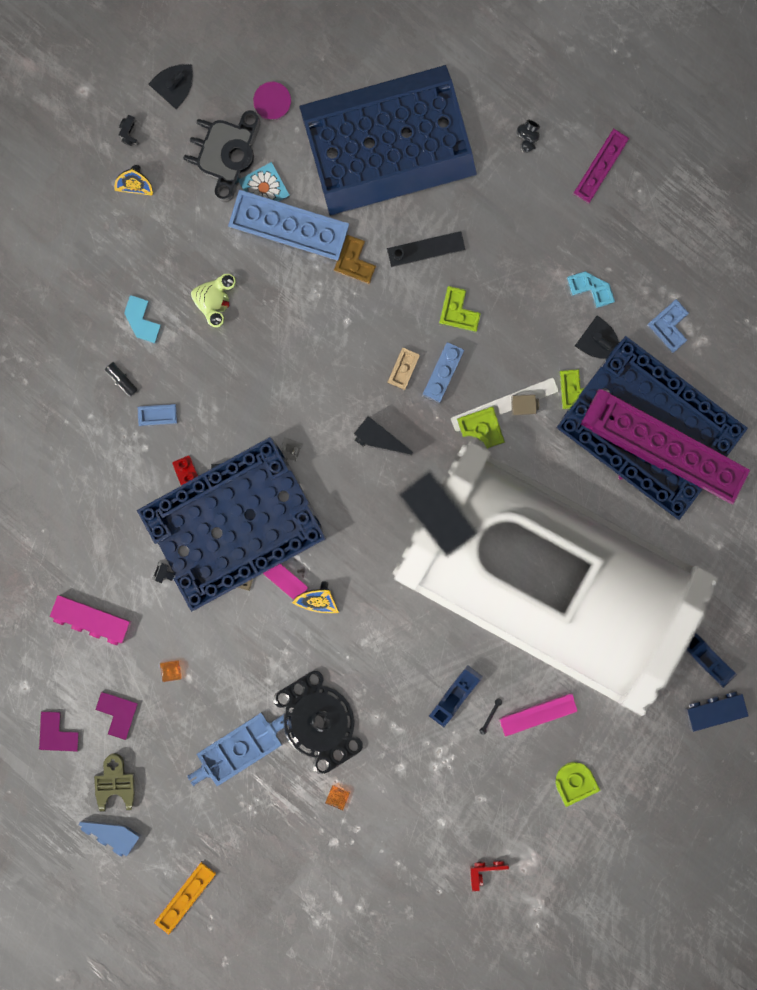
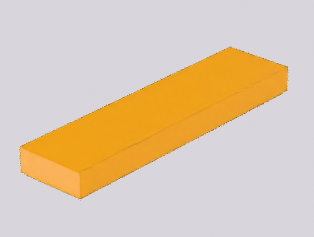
(185, 898)

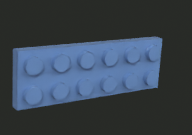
(288, 225)

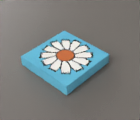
(265, 183)

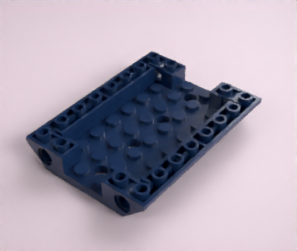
(394, 163)
(661, 393)
(221, 501)

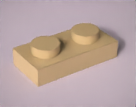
(403, 368)

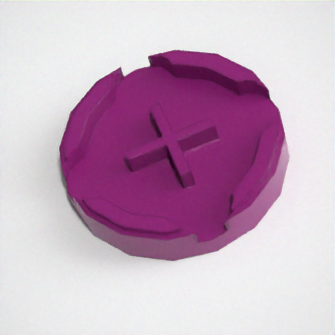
(272, 100)

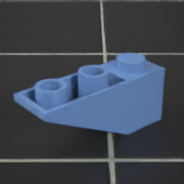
(116, 835)

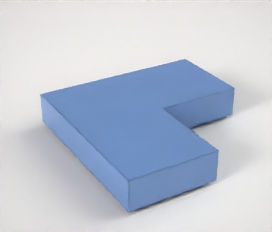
(664, 325)

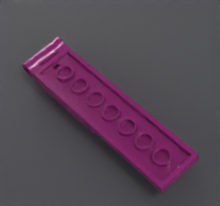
(664, 446)

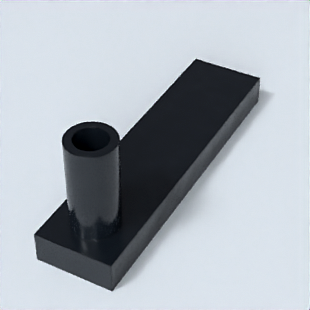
(426, 249)

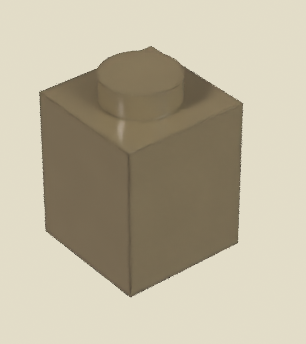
(524, 404)

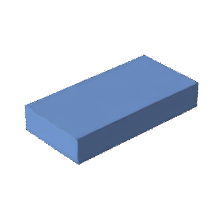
(157, 415)

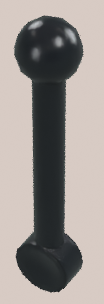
(498, 702)

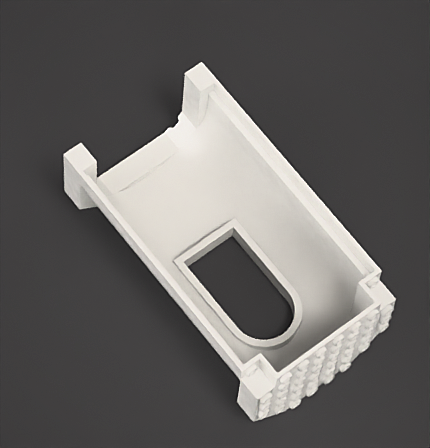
(623, 620)

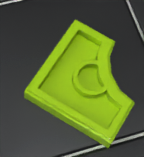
(483, 426)

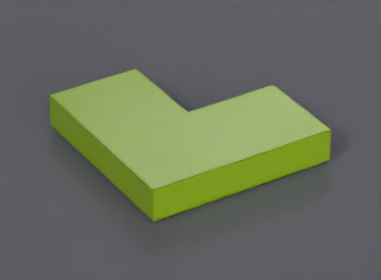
(454, 315)
(569, 387)

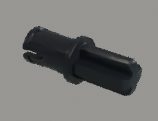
(121, 379)

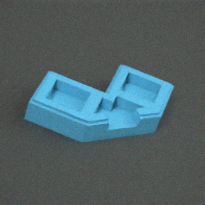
(600, 289)
(135, 313)

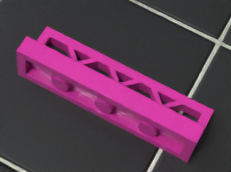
(286, 581)
(538, 714)

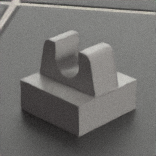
(290, 448)

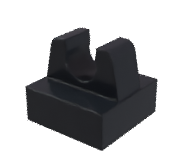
(161, 573)

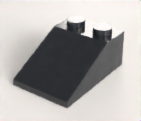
(376, 437)

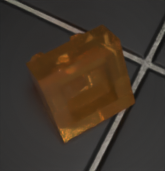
(170, 671)
(337, 797)

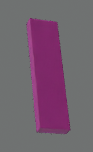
(601, 165)

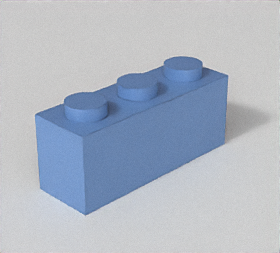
(443, 372)

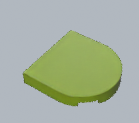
(575, 783)

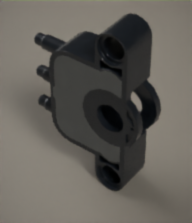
(217, 148)

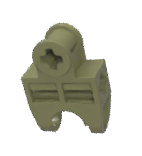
(115, 787)

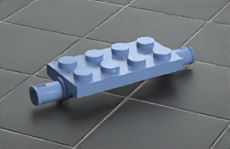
(238, 750)

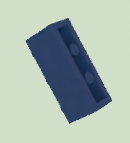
(716, 711)

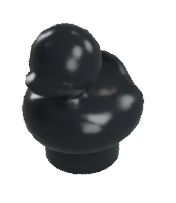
(530, 134)

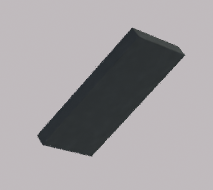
(438, 514)

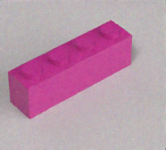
(90, 619)

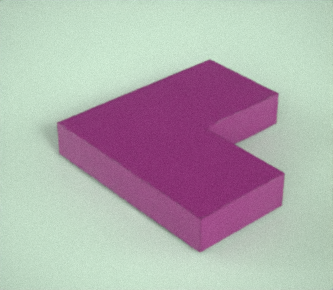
(122, 712)
(52, 738)

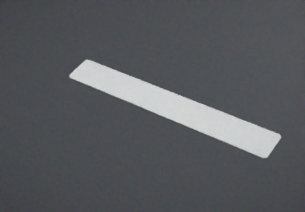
(504, 404)

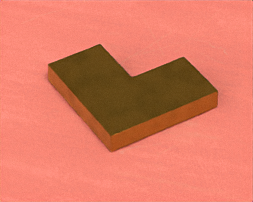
(349, 261)

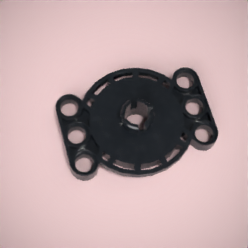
(302, 717)

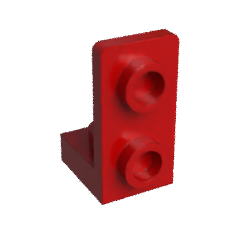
(184, 469)
(477, 879)

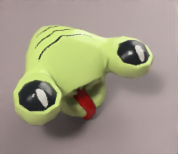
(212, 299)

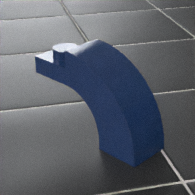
(709, 660)
(455, 696)

